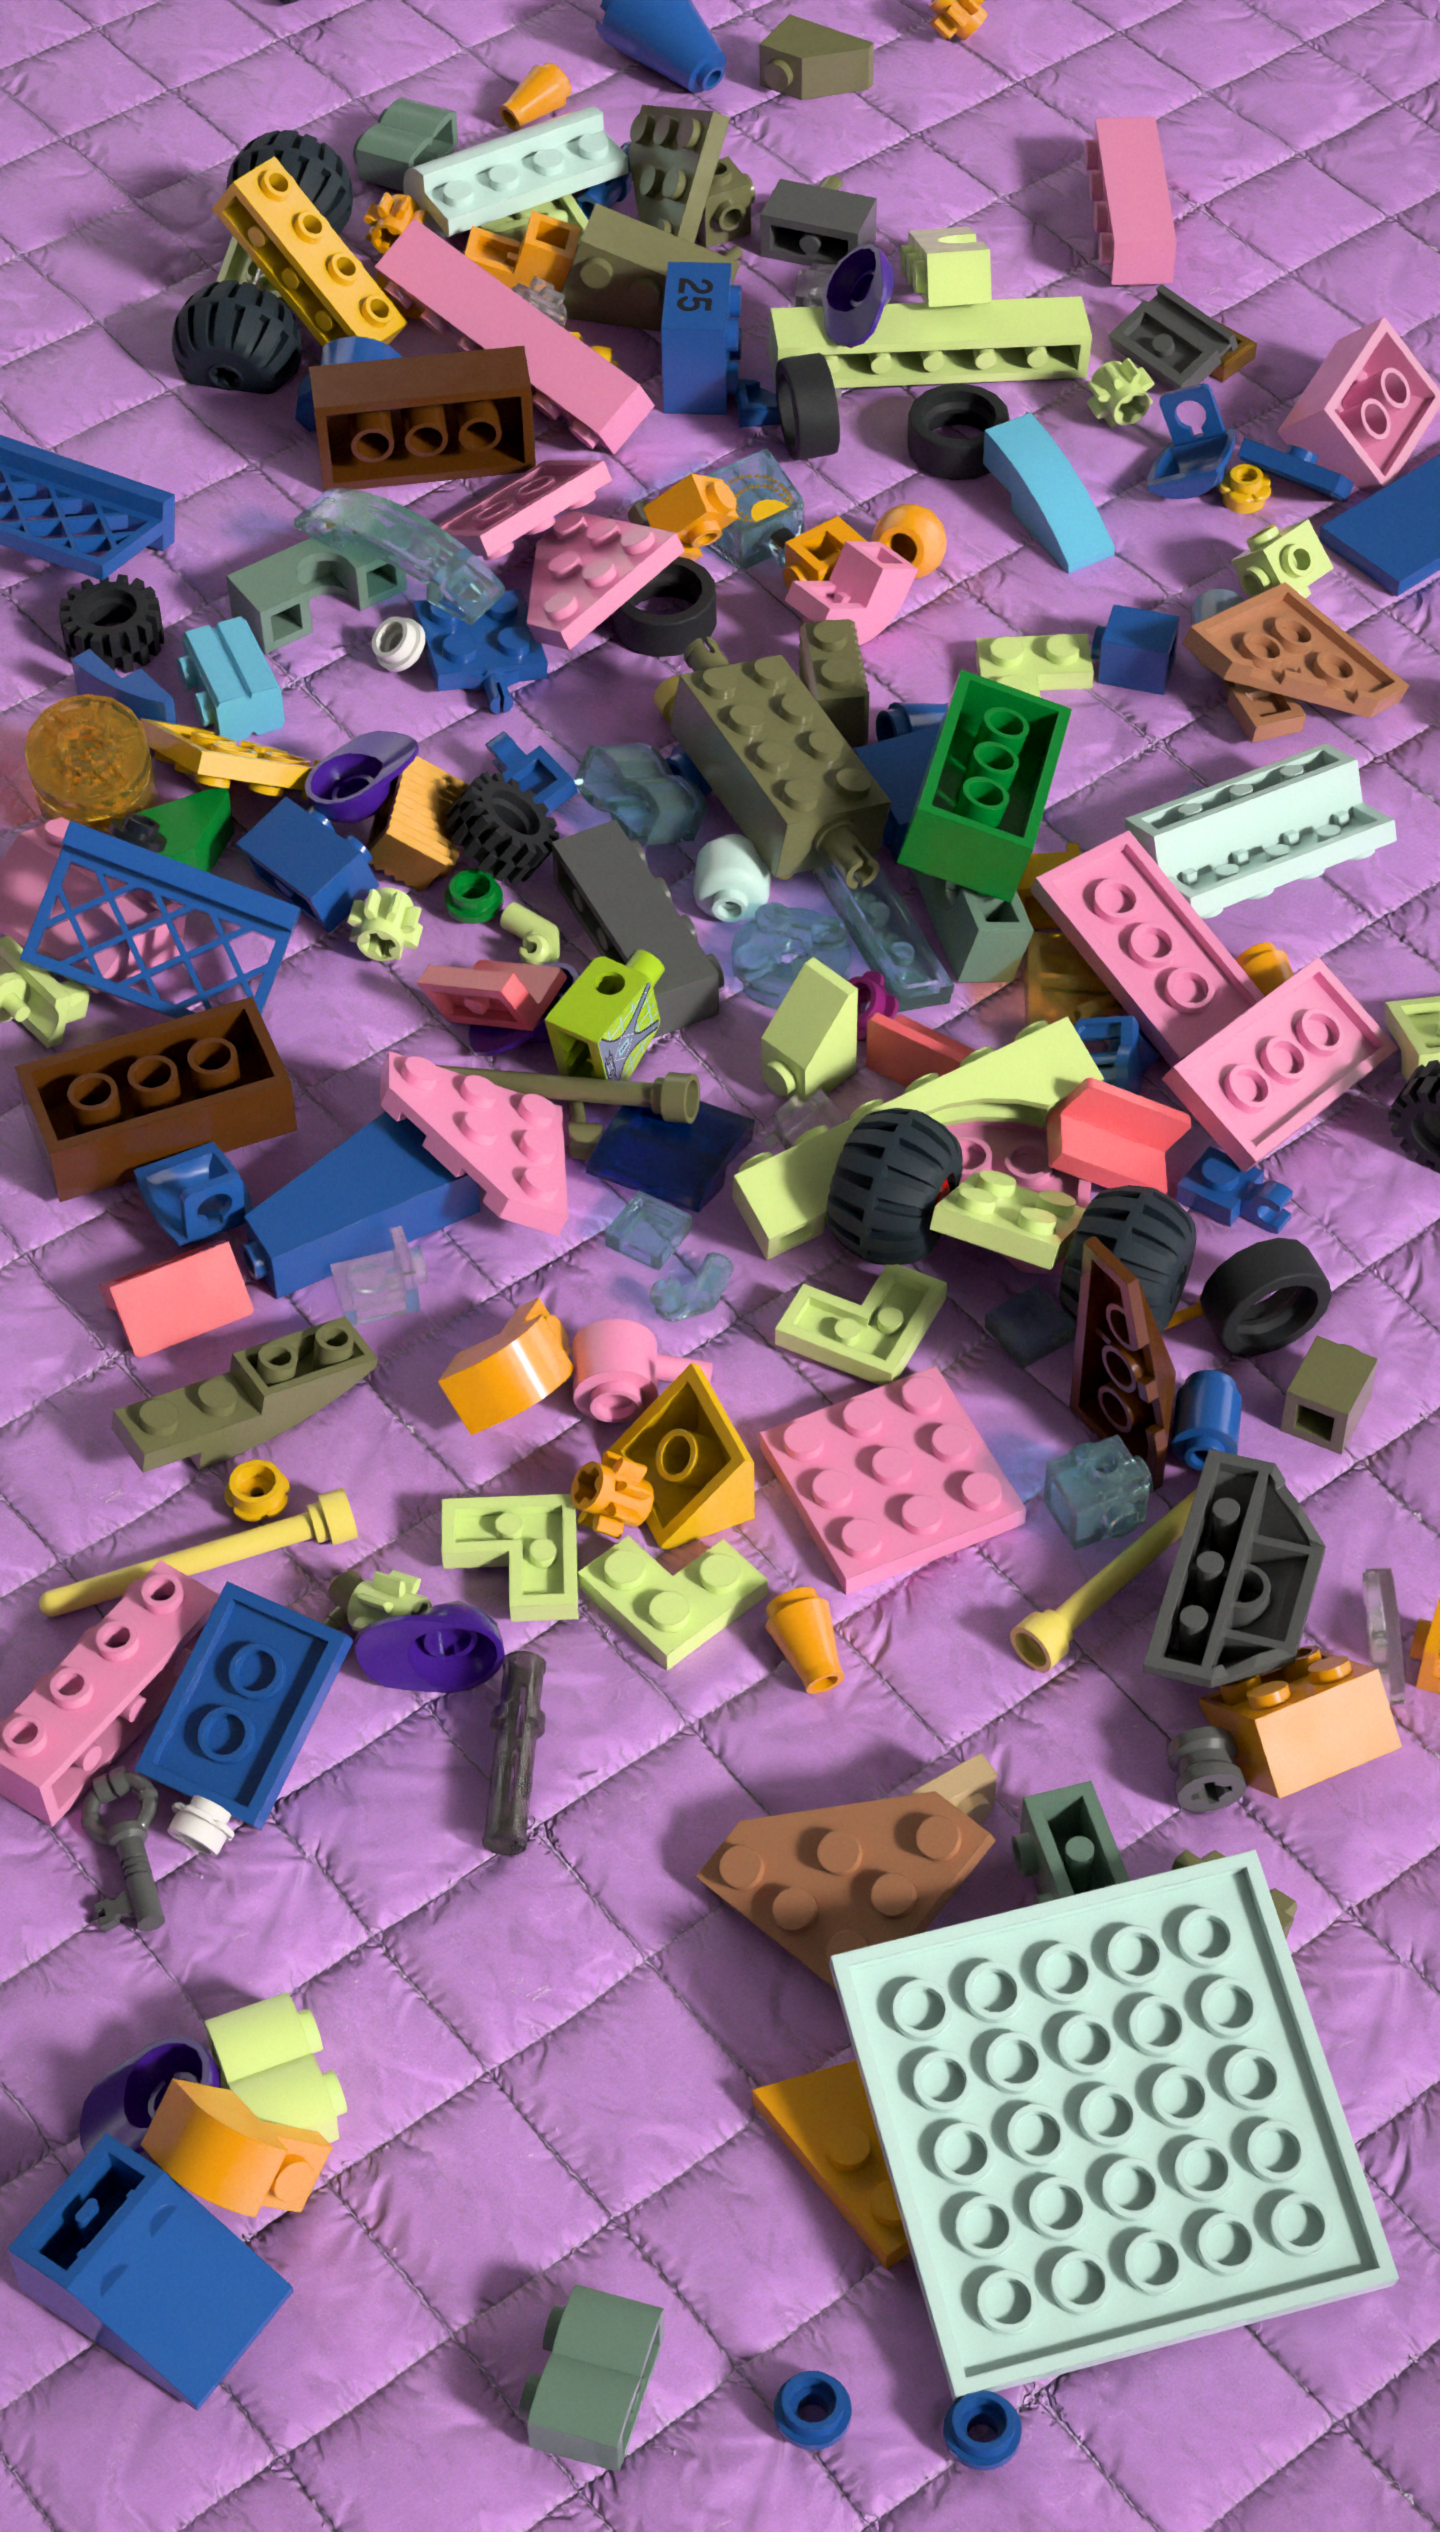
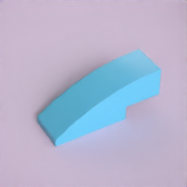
(1046, 493)

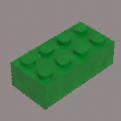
(985, 787)

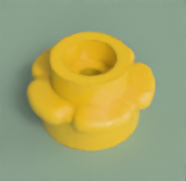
(1245, 488)
(257, 1478)

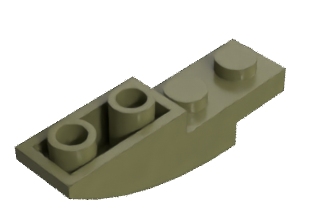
(259, 1398)

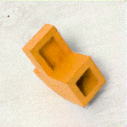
(544, 252)
(509, 1369)
(229, 2155)

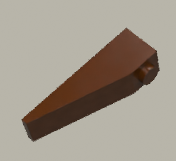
(1120, 1361)

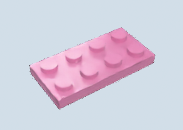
(1147, 945)
(1280, 1064)

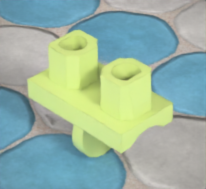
(36, 997)

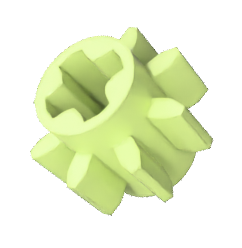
(1120, 392)
(385, 924)
(385, 1598)

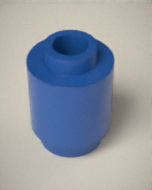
(1206, 1417)

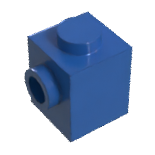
(1136, 649)

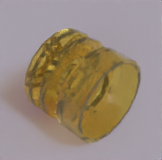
(94, 790)

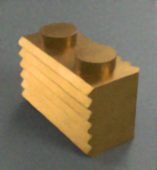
(411, 829)

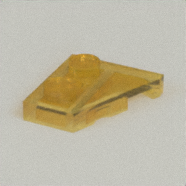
(1062, 983)

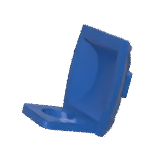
(1191, 461)
(194, 1194)

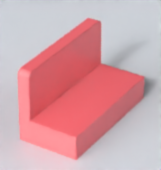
(493, 992)
(910, 1050)
(1113, 1136)
(178, 1297)

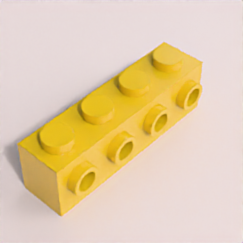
(305, 258)

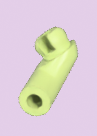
(539, 935)

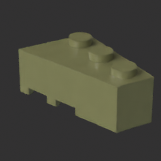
(623, 270)

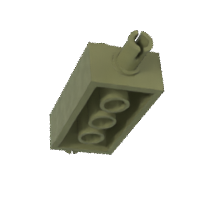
(779, 765)

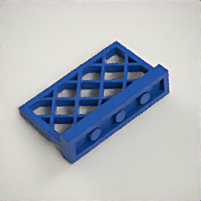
(82, 502)
(165, 880)

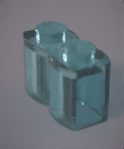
(641, 793)

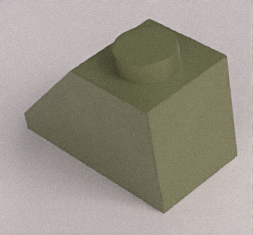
(814, 60)

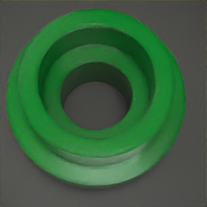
(473, 897)

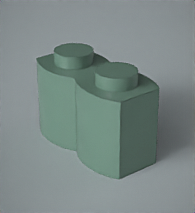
(404, 138)
(594, 2377)

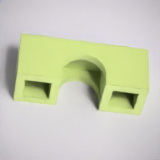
(947, 266)

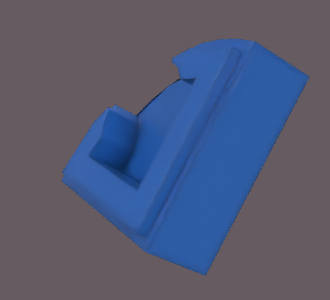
(755, 405)

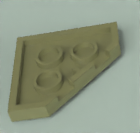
(674, 165)

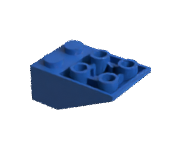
(147, 2272)

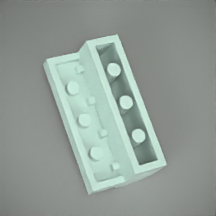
(515, 172)
(1263, 829)

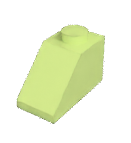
(811, 1034)

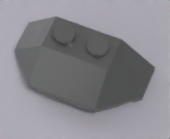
(1237, 1578)

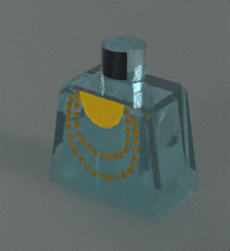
(767, 511)

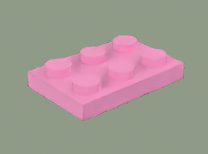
(526, 505)

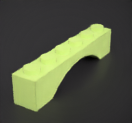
(1020, 1083)

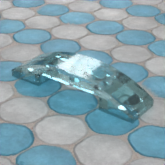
(409, 542)

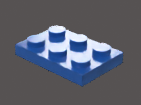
(244, 1704)

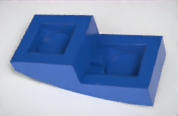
(135, 690)

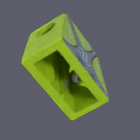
(606, 1018)

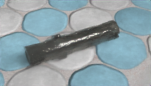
(521, 1687)

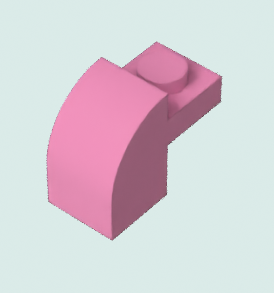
(864, 587)

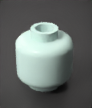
(729, 878)

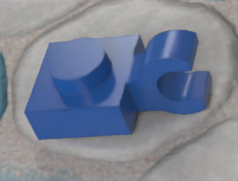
(533, 771)
(1224, 1192)

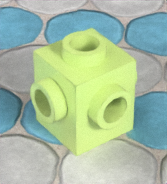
(1280, 557)

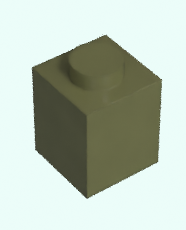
(1329, 1394)

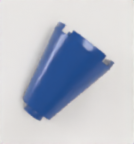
(665, 38)

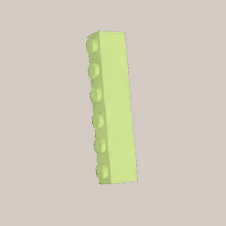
(946, 343)

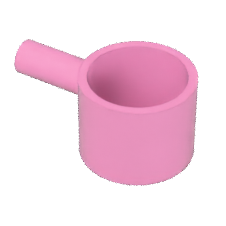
(621, 1370)

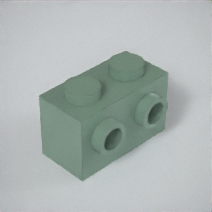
(1066, 1843)

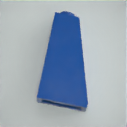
(350, 1202)

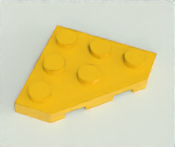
(218, 759)

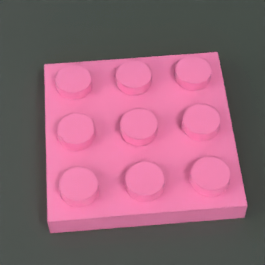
(892, 1479)

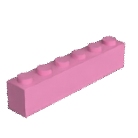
(488, 315)

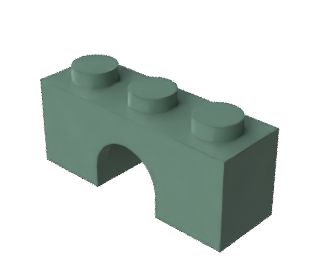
(278, 589)
(978, 932)

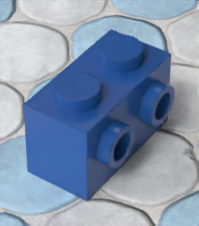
(309, 862)

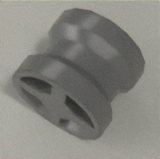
(1205, 1769)

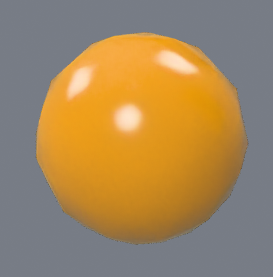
(914, 535)

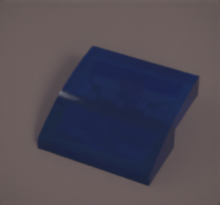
(671, 1159)

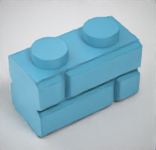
(230, 680)

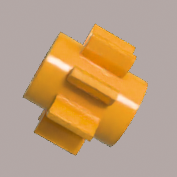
(957, 17)
(391, 219)
(612, 1494)

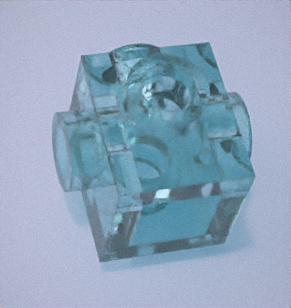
(1097, 1491)

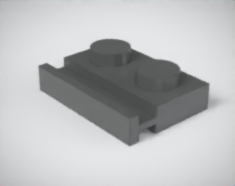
(1172, 340)

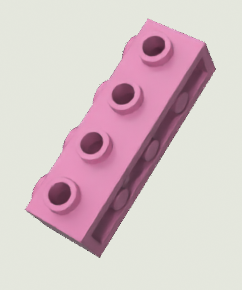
(1131, 201)
(102, 1693)

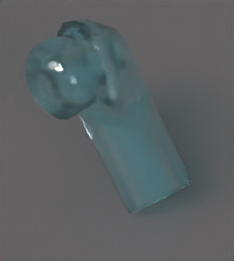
(696, 1298)

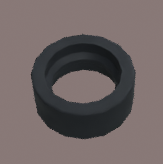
(807, 406)
(952, 406)
(673, 632)
(1250, 1275)

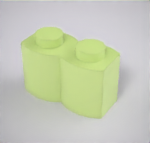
(272, 2068)

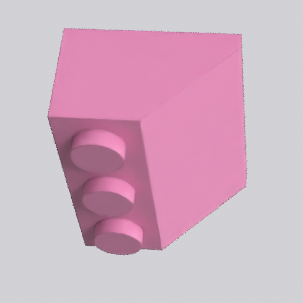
(1364, 407)
(23, 882)

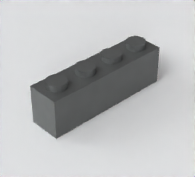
(630, 909)

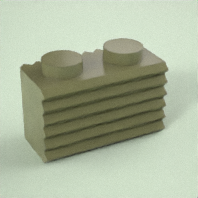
(835, 676)

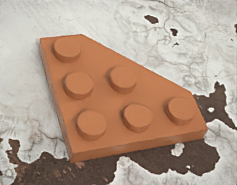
(1296, 652)
(846, 1872)

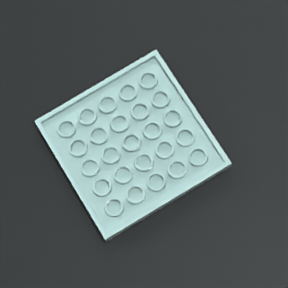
(1109, 2125)

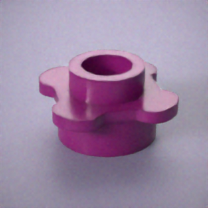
(872, 990)

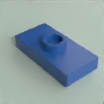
(1297, 467)

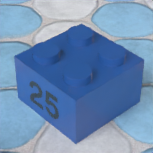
(700, 338)

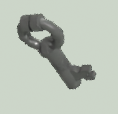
(128, 1839)

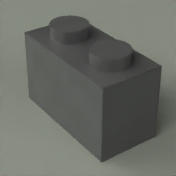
(815, 223)

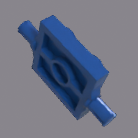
(482, 655)

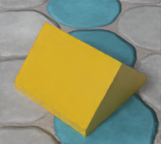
(693, 1462)

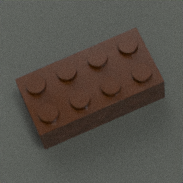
(424, 418)
(155, 1096)

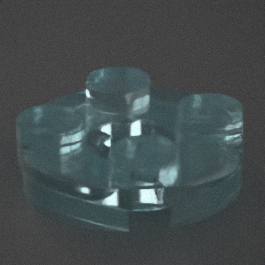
(783, 931)

